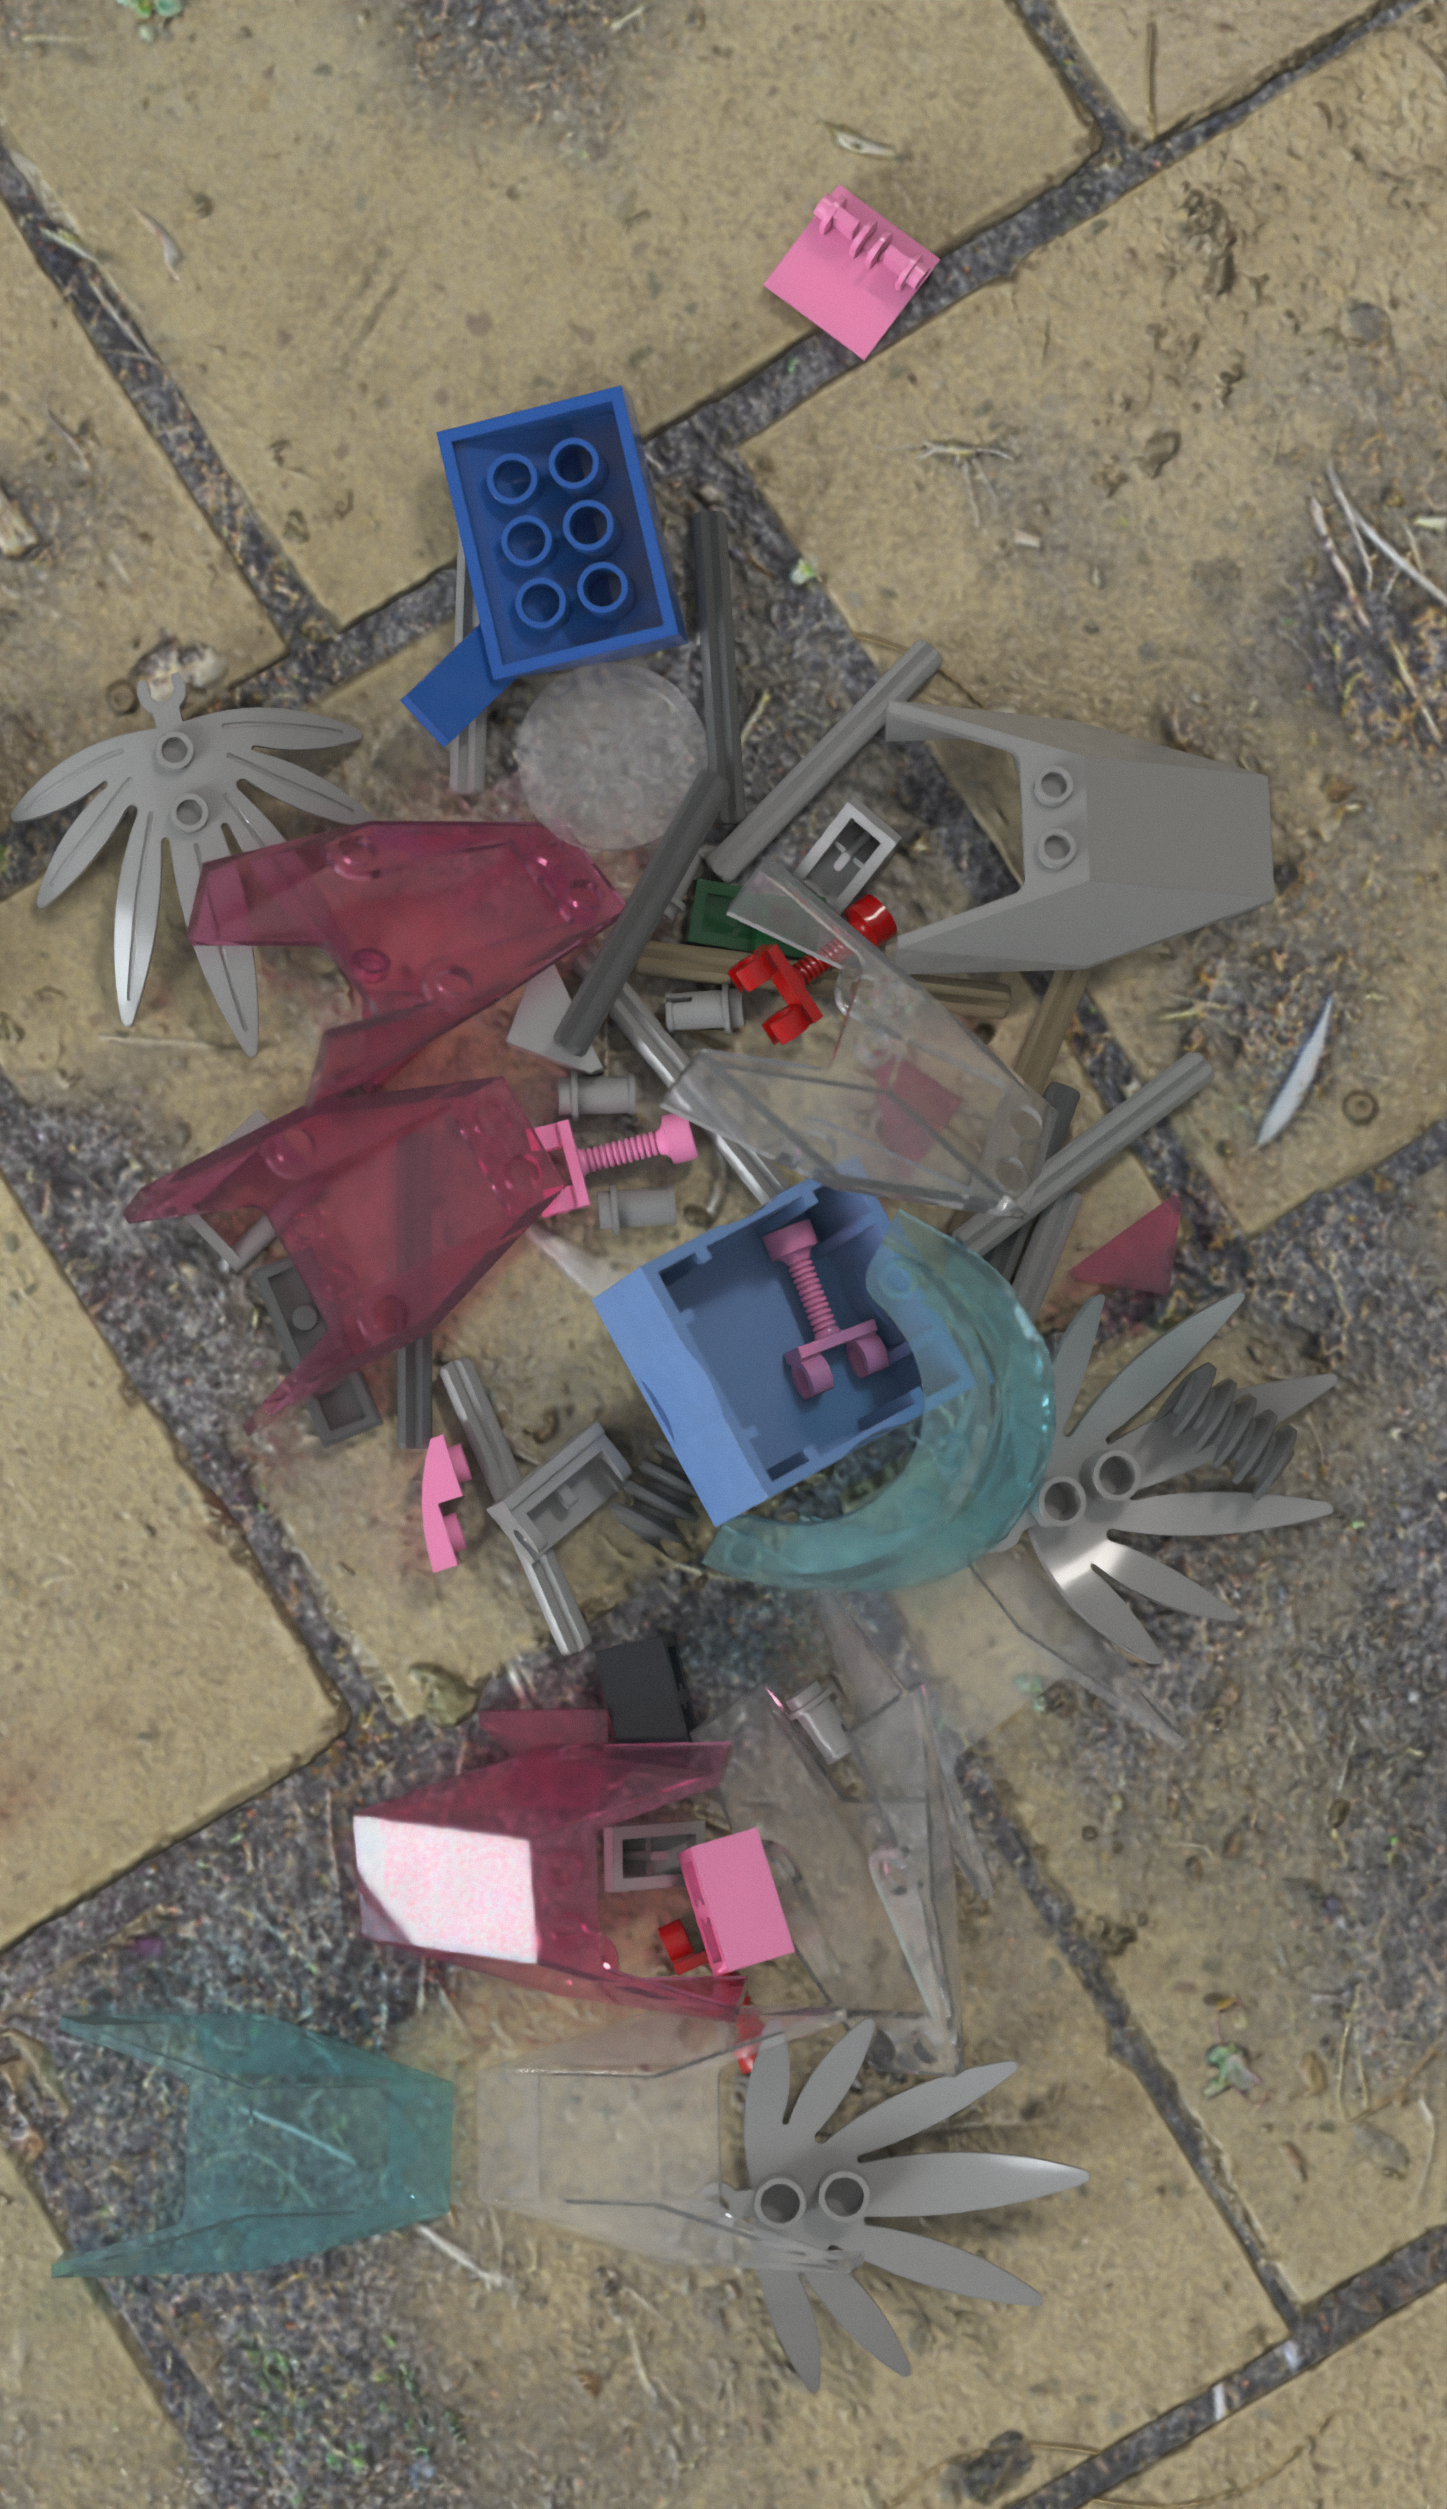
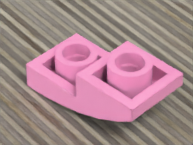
(442, 1482)

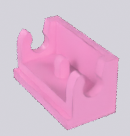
(735, 1902)

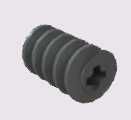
(1230, 1428)
(659, 1501)

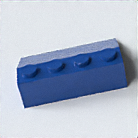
(562, 536)

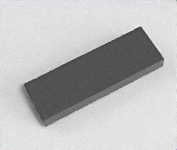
(300, 1326)

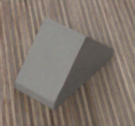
(848, 856)
(537, 1019)
(644, 1853)

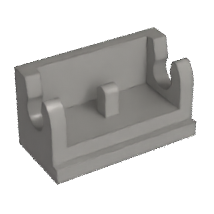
(561, 1492)

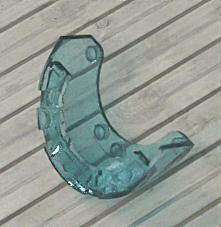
(978, 1445)

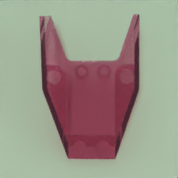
(417, 919)
(381, 1208)
(506, 1876)

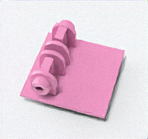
(851, 272)

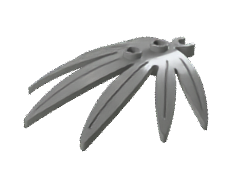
(185, 792)
(1092, 1480)
(825, 2193)

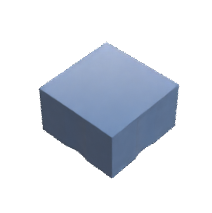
(710, 1341)

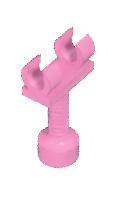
(671, 1139)
(808, 1366)

